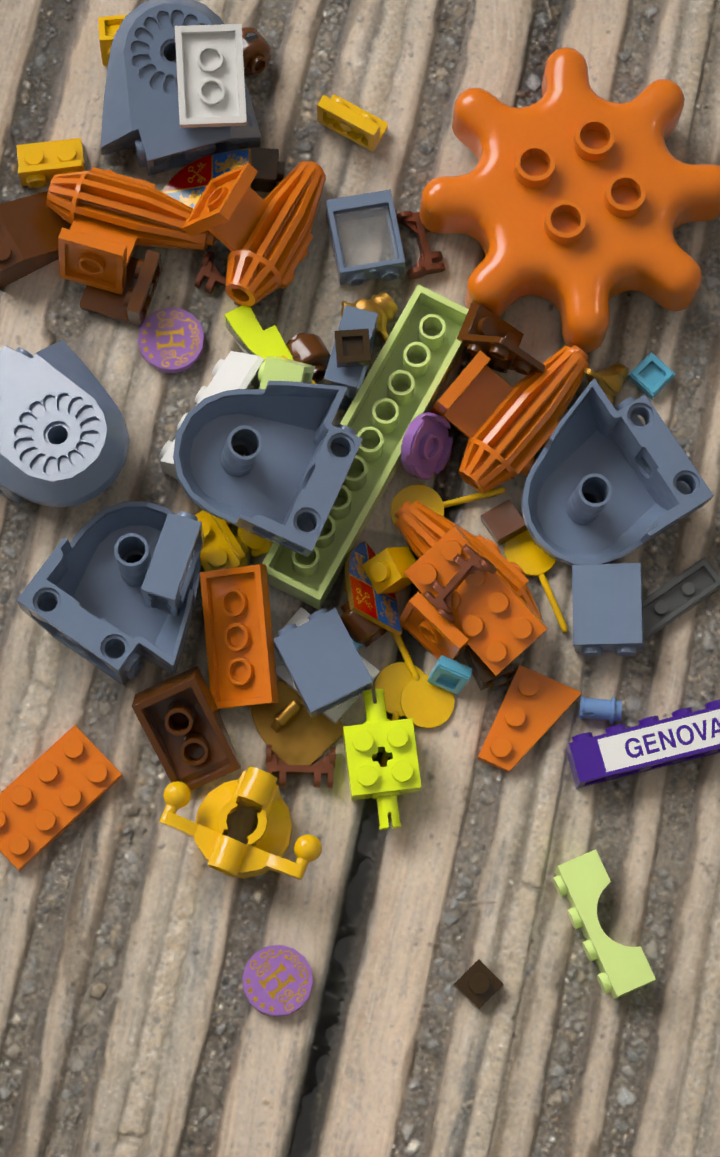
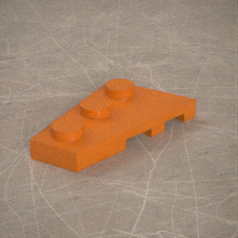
(524, 717)

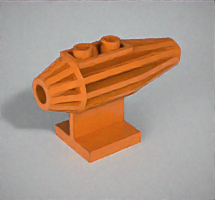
(108, 219)
(263, 234)
(508, 421)
(421, 530)

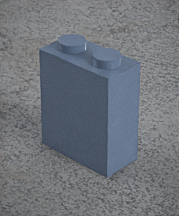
(608, 609)
(322, 661)

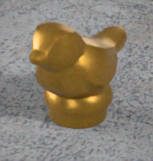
(380, 304)
(609, 379)

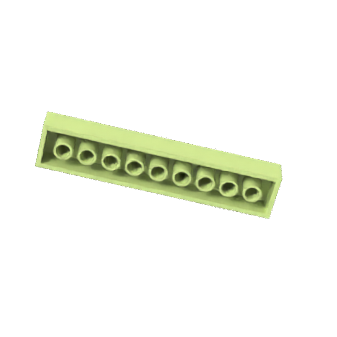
(393, 394)

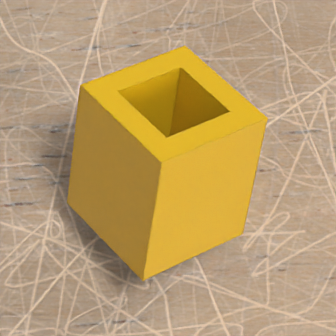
(388, 569)

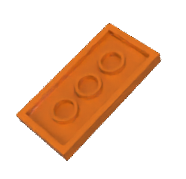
(484, 604)
(239, 636)
(52, 796)

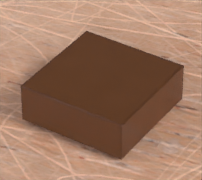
(503, 522)

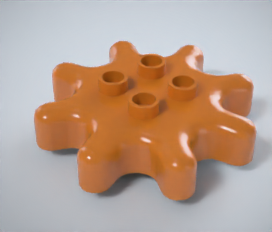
(574, 199)

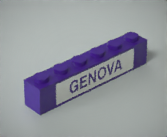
(645, 746)

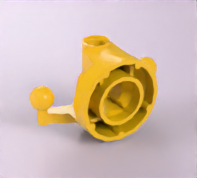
(264, 846)

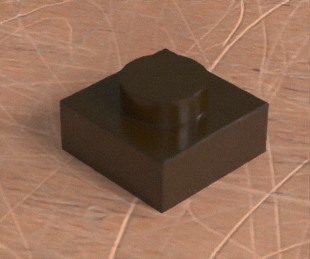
(352, 348)
(478, 984)

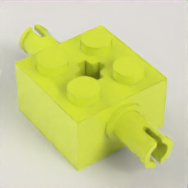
(366, 776)

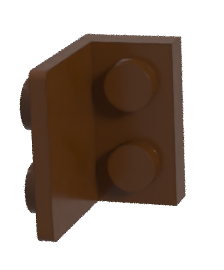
(137, 296)
(497, 340)

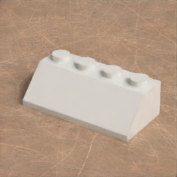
(233, 373)

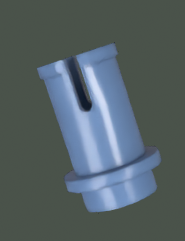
(600, 709)

